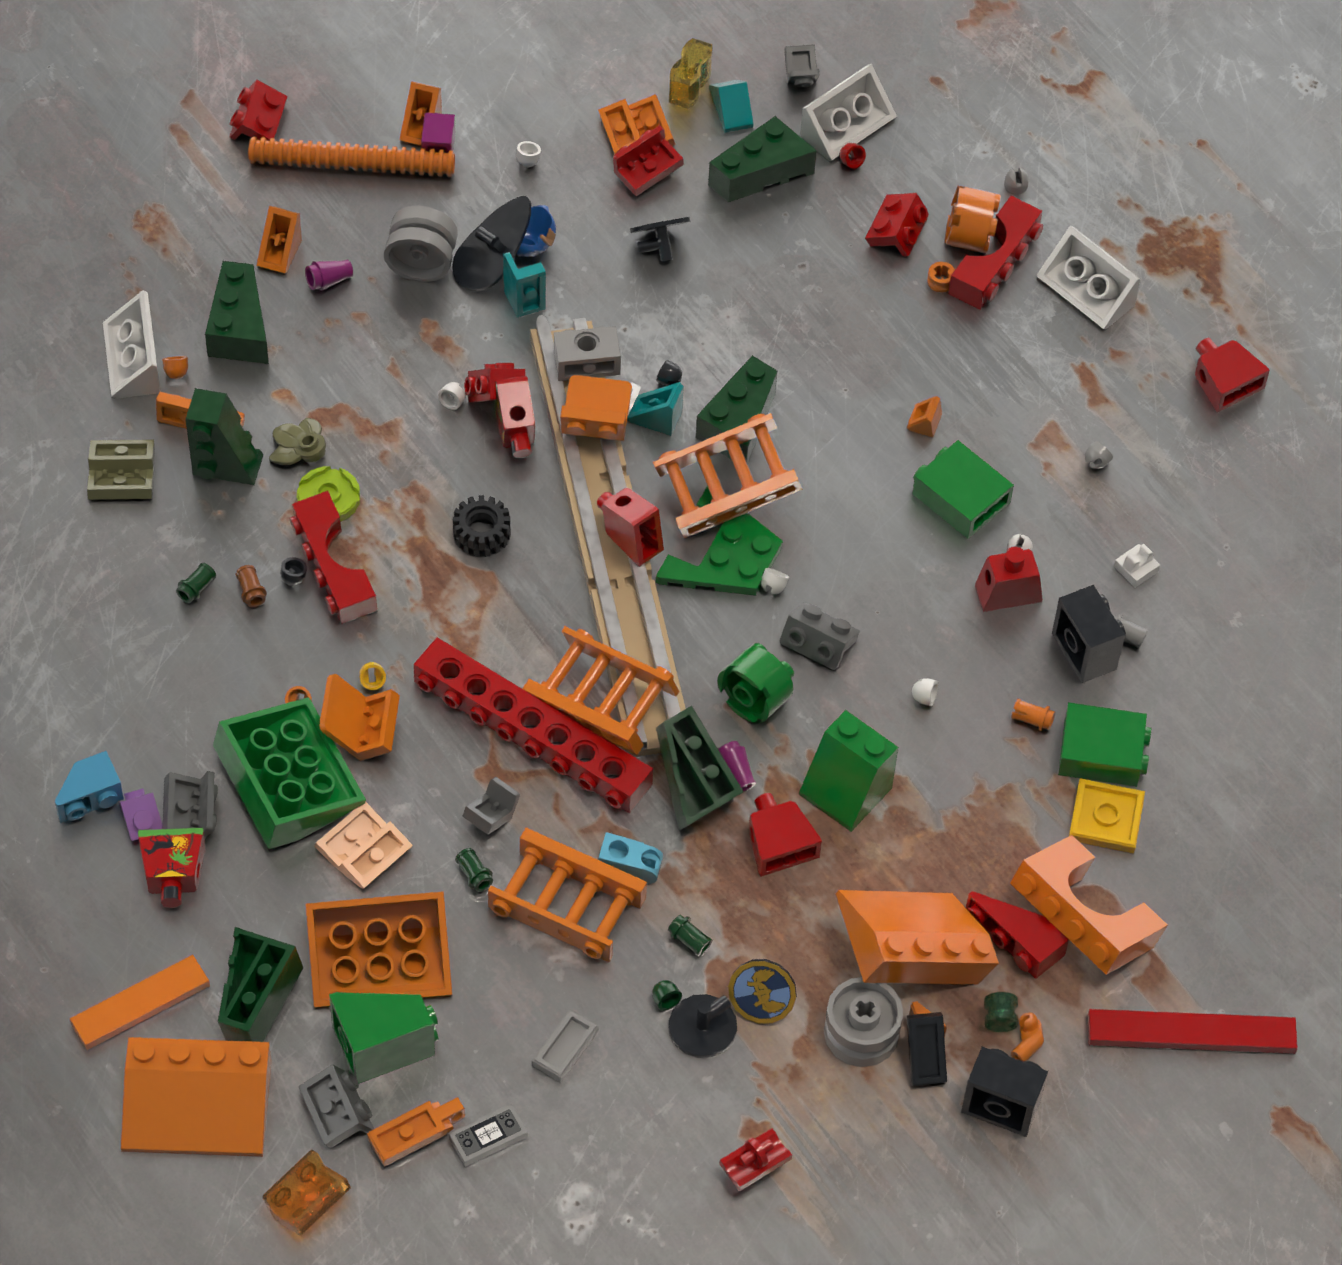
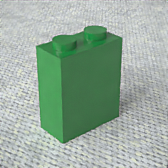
(962, 488)
(1104, 744)

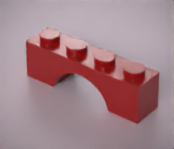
(979, 276)
(347, 588)

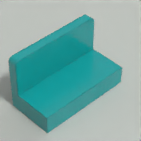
(524, 286)

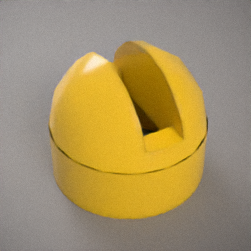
(379, 673)

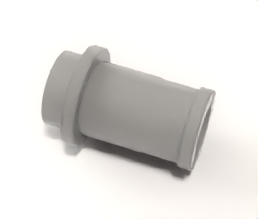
(1134, 633)

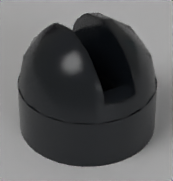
(669, 373)
(297, 571)

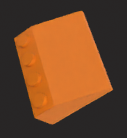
(915, 938)
(379, 946)
(195, 1096)

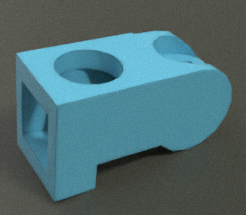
(631, 857)

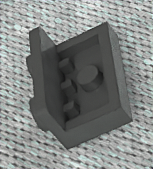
(818, 635)
(189, 802)

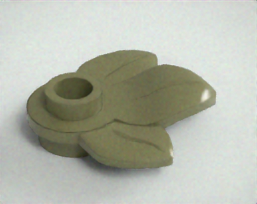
(298, 442)

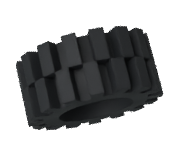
(477, 511)

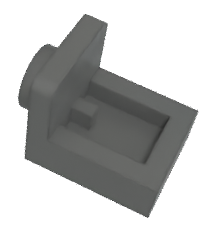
(801, 65)
(493, 807)

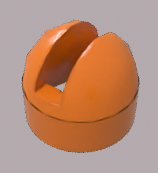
(175, 366)
(294, 693)

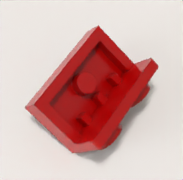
(258, 111)
(646, 161)
(898, 222)
(481, 383)

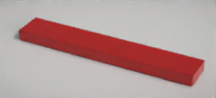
(1192, 1031)

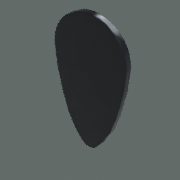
(480, 257)

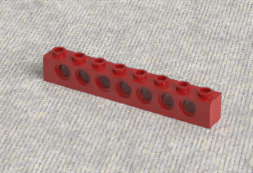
(524, 709)

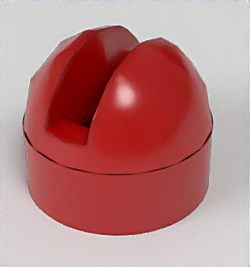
(857, 153)

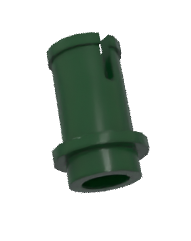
(190, 588)
(478, 876)
(689, 935)

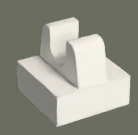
(1137, 565)

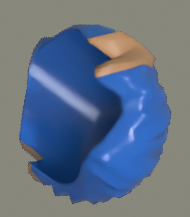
(539, 232)

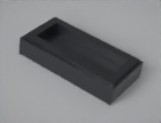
(926, 1048)

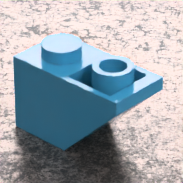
(88, 787)

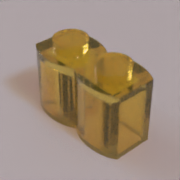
(690, 73)

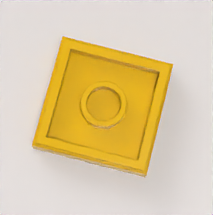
(1107, 815)

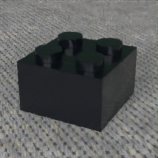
(1088, 633)
(1004, 1091)

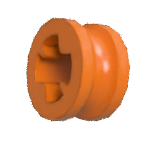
(940, 268)

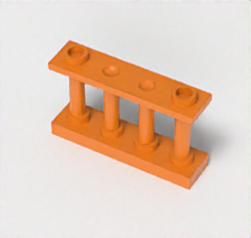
(725, 506)
(598, 719)
(568, 863)

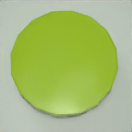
(340, 484)

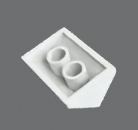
(846, 113)
(1090, 278)
(131, 350)

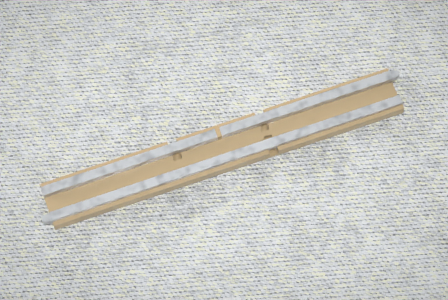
(619, 590)

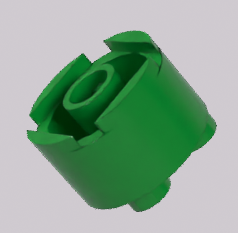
(756, 683)

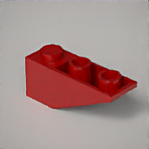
(1022, 933)

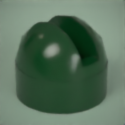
(666, 995)

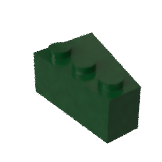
(761, 159)
(257, 985)

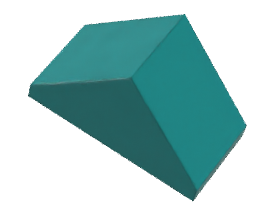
(732, 105)
(658, 409)

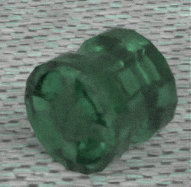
(1001, 1012)

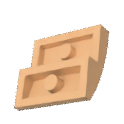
(363, 845)

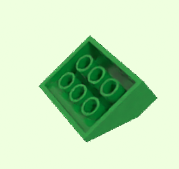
(286, 771)

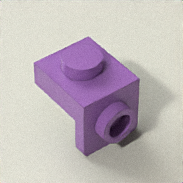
(140, 812)

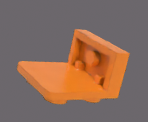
(596, 407)
(359, 722)

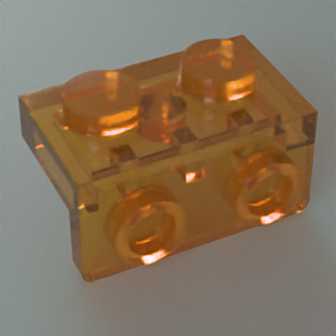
(305, 1193)

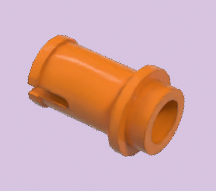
(1033, 714)

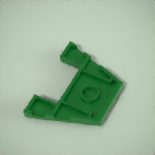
(732, 561)

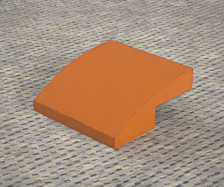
(628, 122)

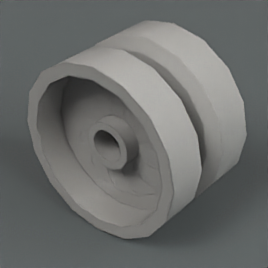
(420, 243)
(863, 1022)

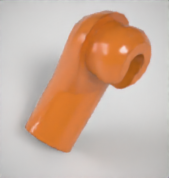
(1031, 1036)

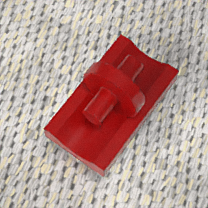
(755, 1159)

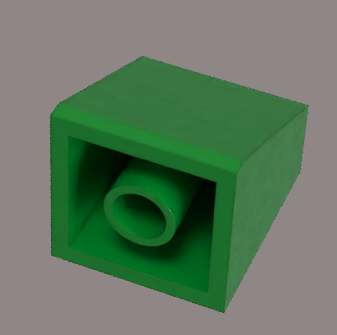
(850, 771)
(382, 1031)

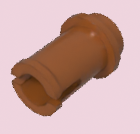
(253, 592)

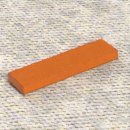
(139, 1002)

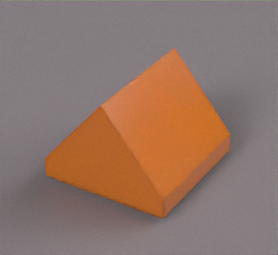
(926, 417)

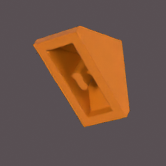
(421, 100)
(279, 239)

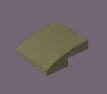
(121, 469)

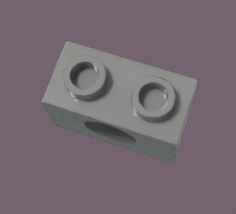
(587, 352)

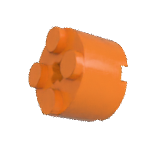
(972, 219)

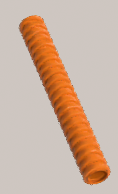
(351, 156)

